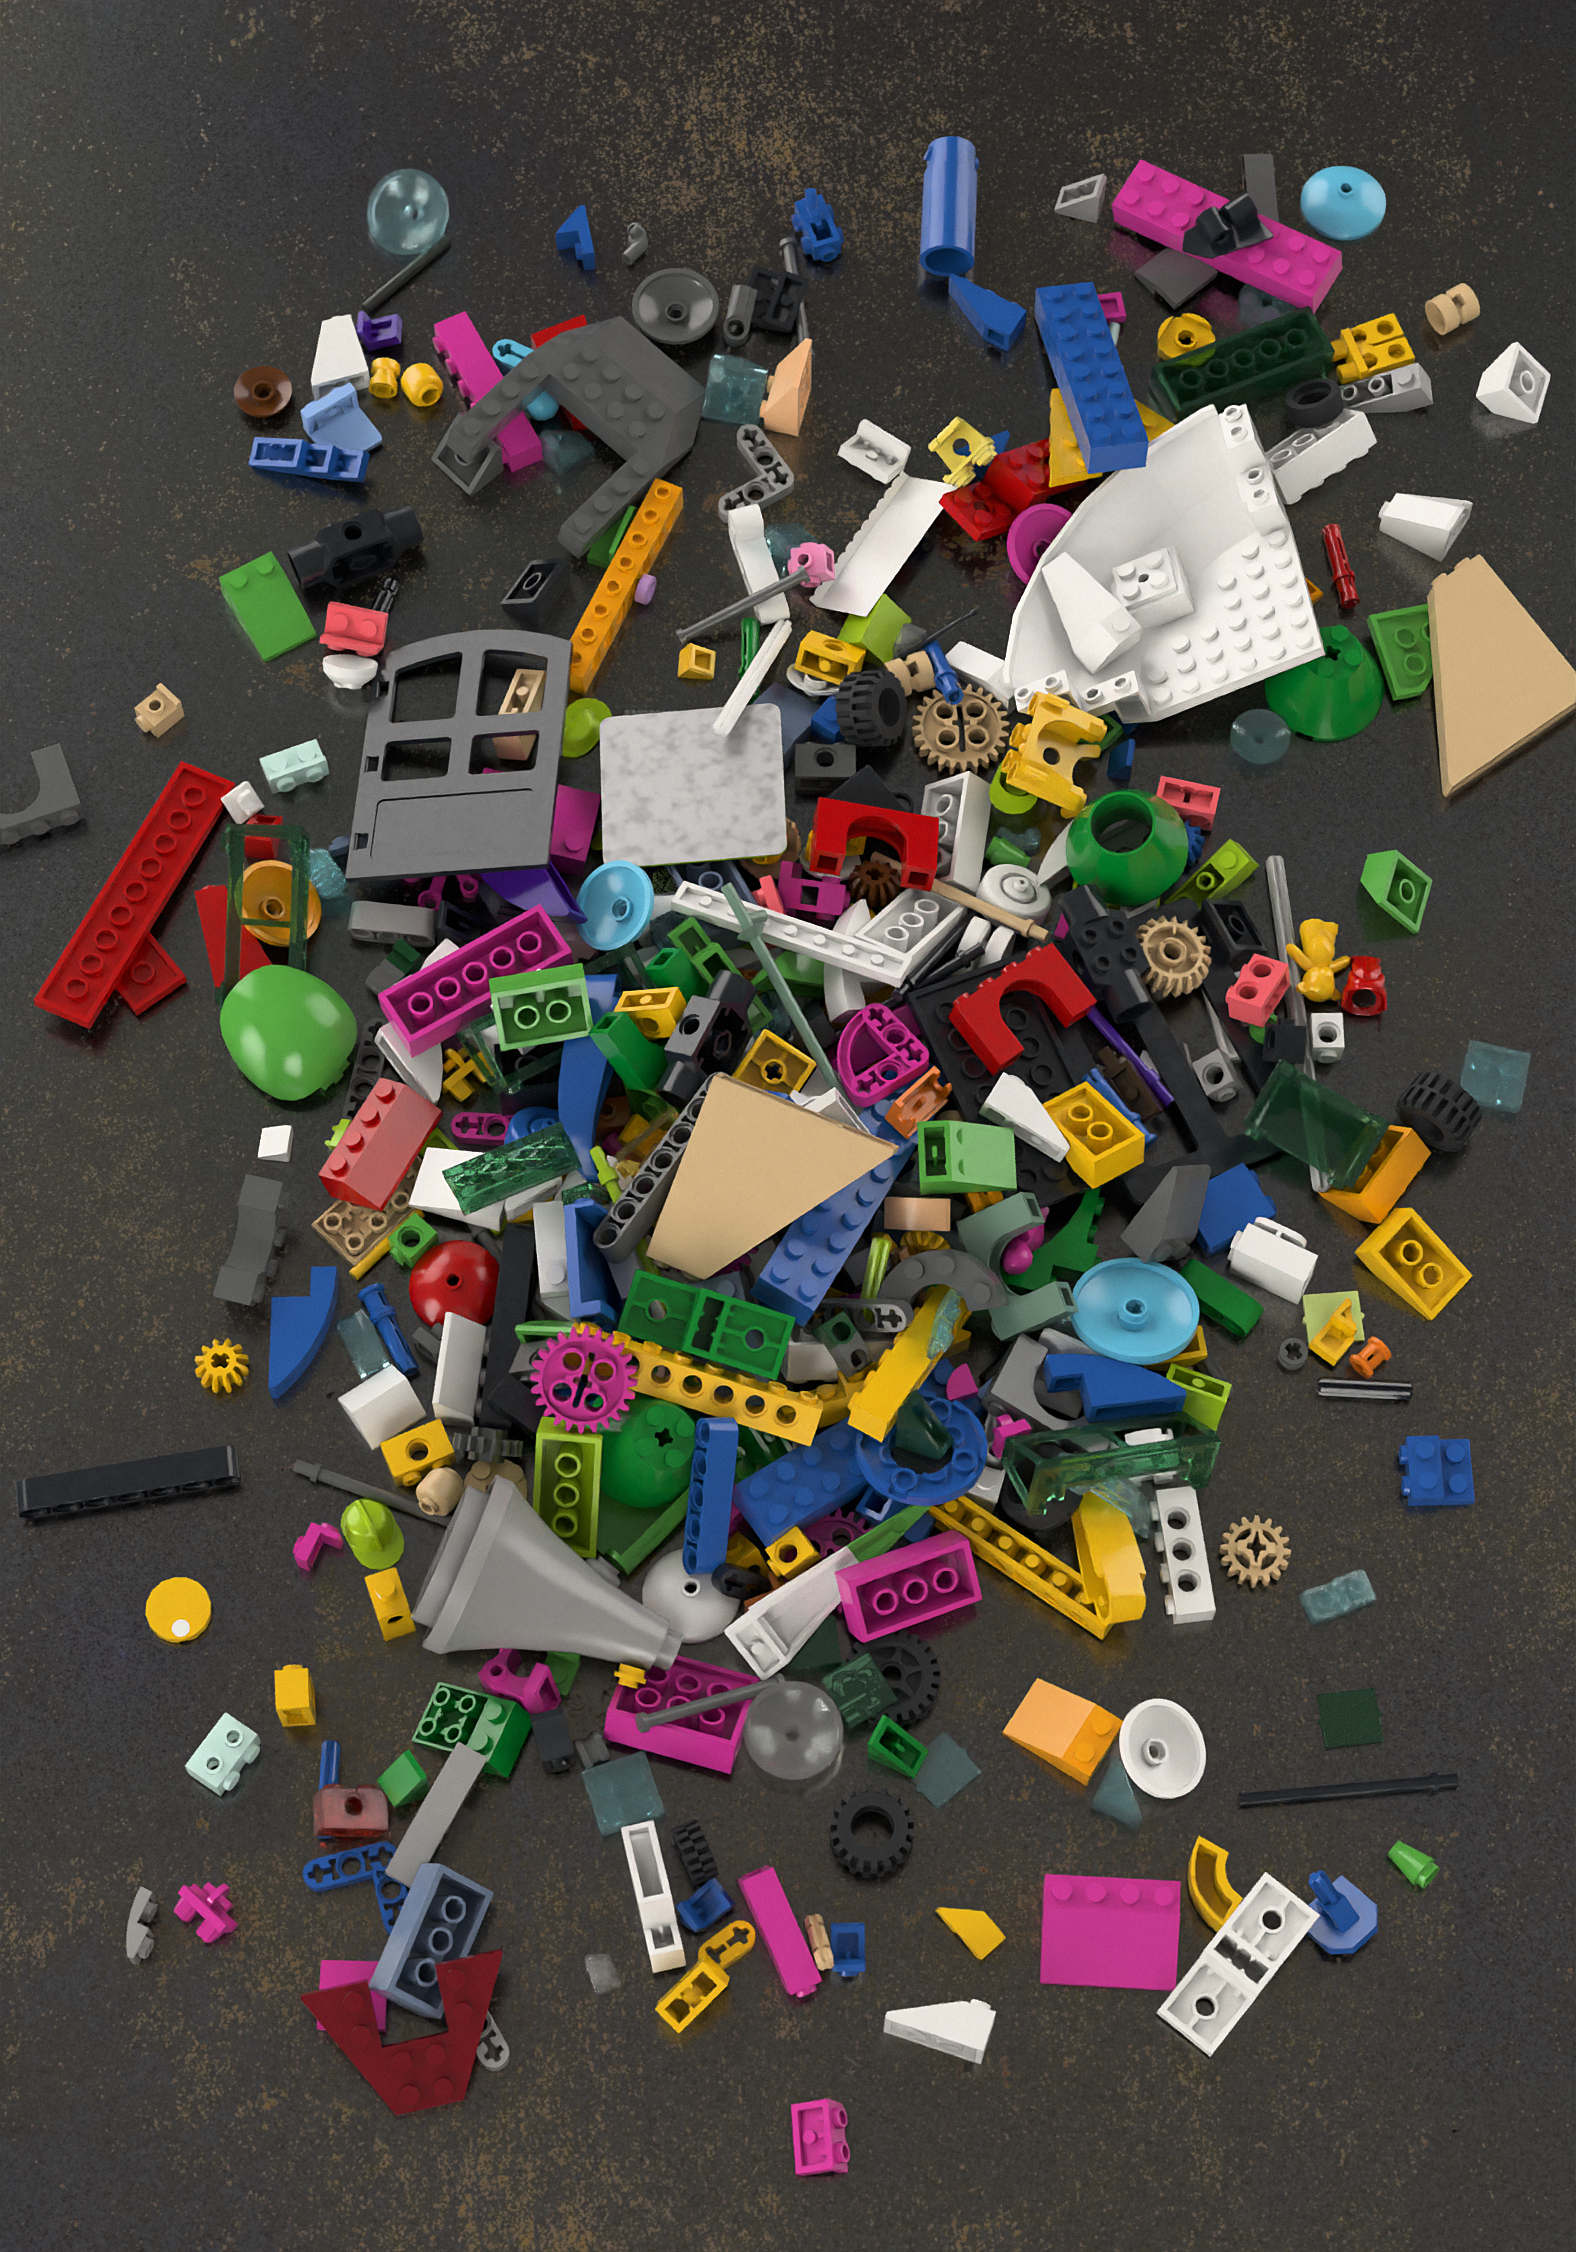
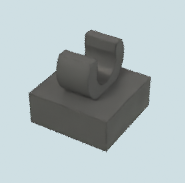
(429, 1342)

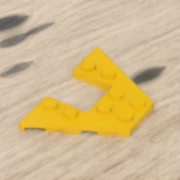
(1065, 456)

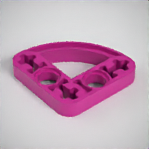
(897, 1060)

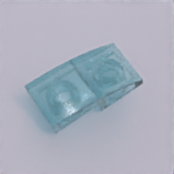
(945, 1318)
(1338, 1597)

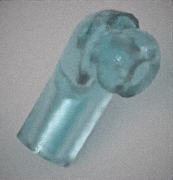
(1023, 841)

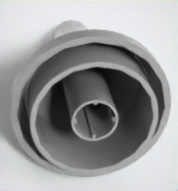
(519, 1586)

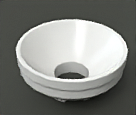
(349, 670)

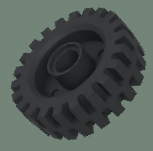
(917, 1671)

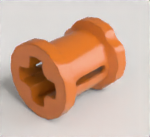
(1377, 1349)

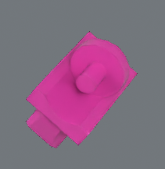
(211, 1908)

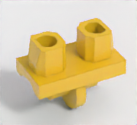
(456, 1083)

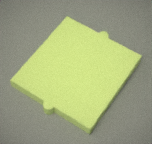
(1320, 1307)

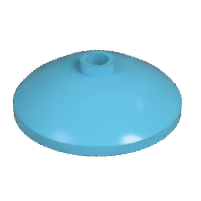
(1341, 213)
(606, 897)

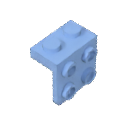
(340, 421)

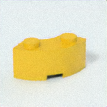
(1209, 1886)

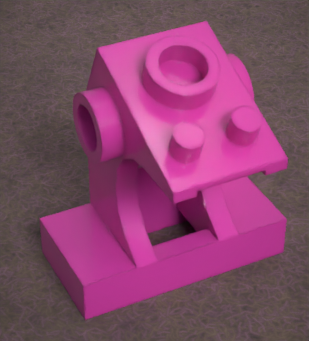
(831, 899)
(533, 1693)

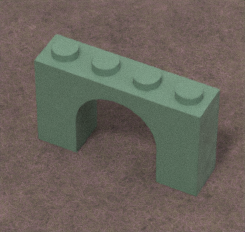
(985, 1238)

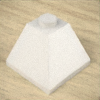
(1514, 385)

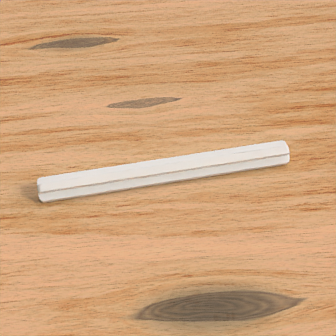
(752, 678)

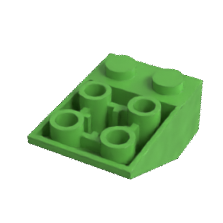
(965, 1157)

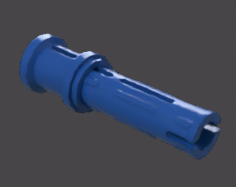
(1109, 1094)
(383, 1317)

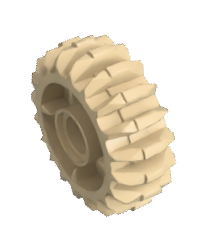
(1186, 948)

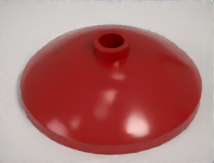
(473, 1294)

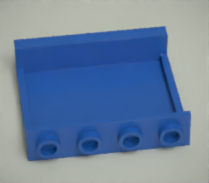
(590, 1280)

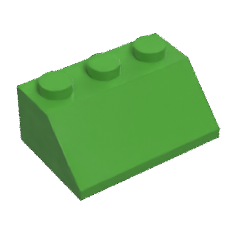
(541, 1006)

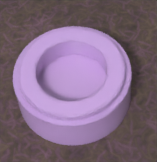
(645, 589)

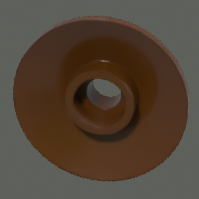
(260, 382)

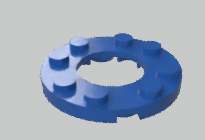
(933, 1488)

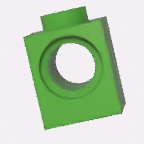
(416, 1229)

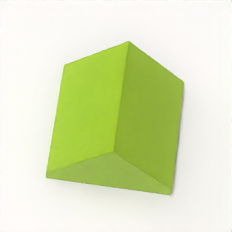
(875, 631)

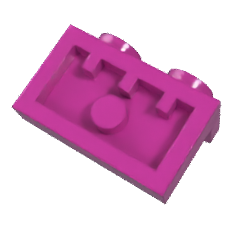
(819, 2137)

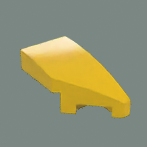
(973, 1928)

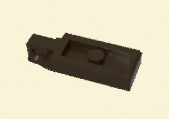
(1129, 1085)

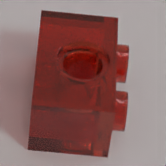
(333, 1820)

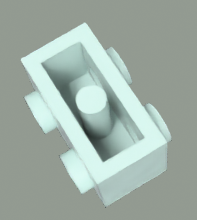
(224, 1754)

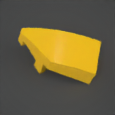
(1336, 1335)

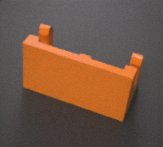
(918, 1103)

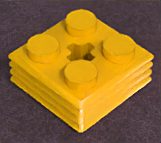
(771, 1051)

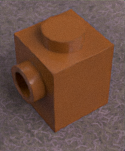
(612, 1117)

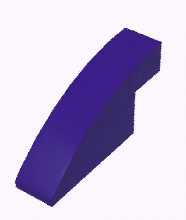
(537, 887)

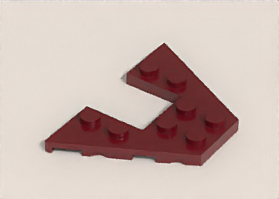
(422, 2069)

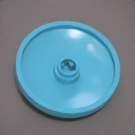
(1135, 1311)

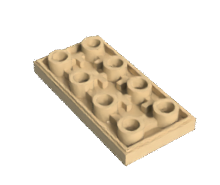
(358, 1229)

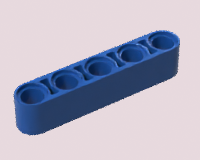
(710, 1495)

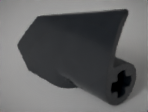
(1226, 229)

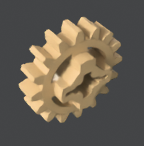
(1242, 1551)

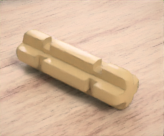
(819, 1942)

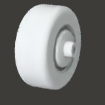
(1015, 892)

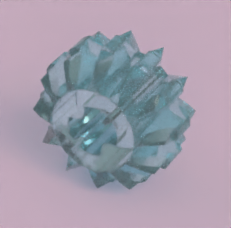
(326, 874)

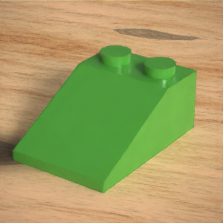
(267, 606)

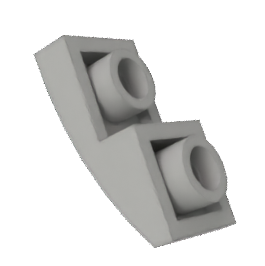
(139, 1937)

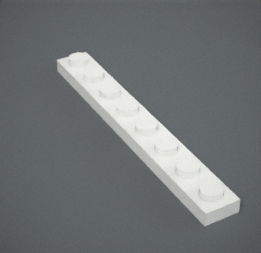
(797, 935)

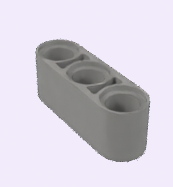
(391, 922)

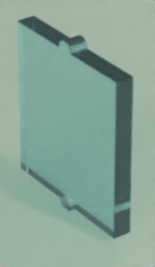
(944, 1771)

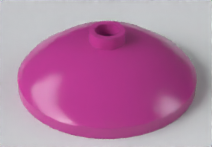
(1032, 530)

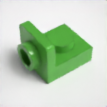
(564, 1670)

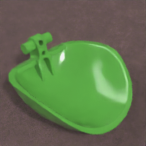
(288, 1031)

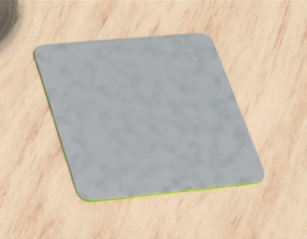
(692, 795)

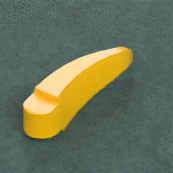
(1109, 1560)

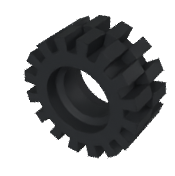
(694, 1852)

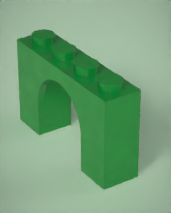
(621, 1042)

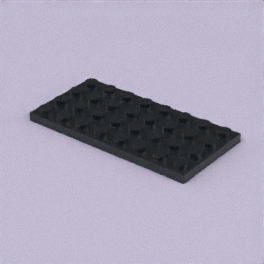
(1041, 1067)

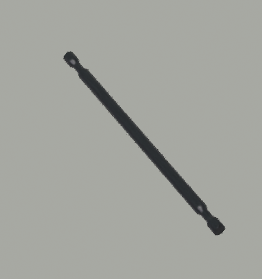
(934, 636)

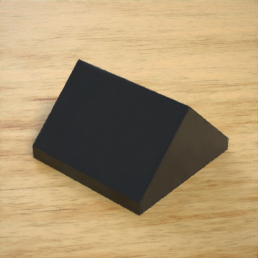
(538, 589)
(1233, 930)

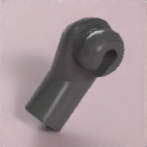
(638, 243)

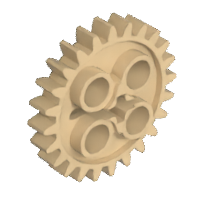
(932, 730)

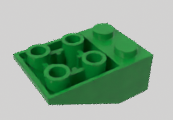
(478, 1721)

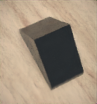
(458, 925)

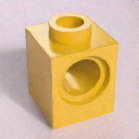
(806, 1554)

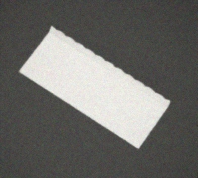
(882, 545)

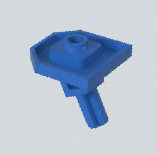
(1345, 1915)

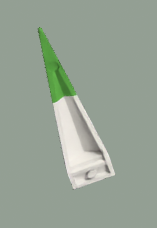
(788, 1617)

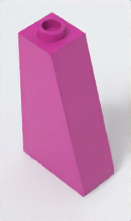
(779, 1930)

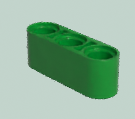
(1221, 1298)

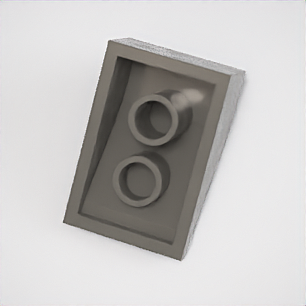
(1169, 1216)

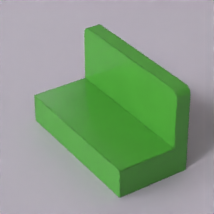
(606, 547)

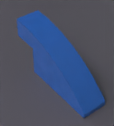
(300, 1328)
(1112, 1387)

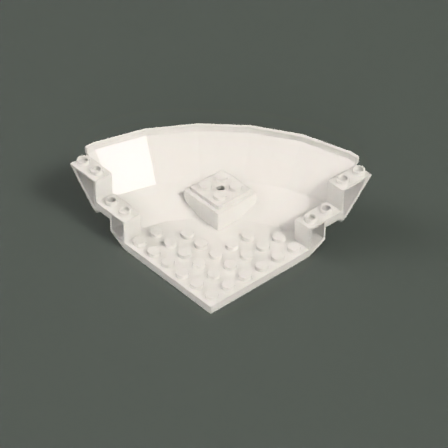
(1220, 589)

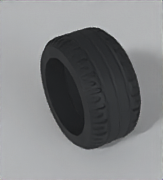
(1056, 1511)

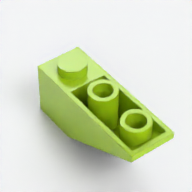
(1218, 875)

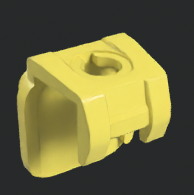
(961, 466)

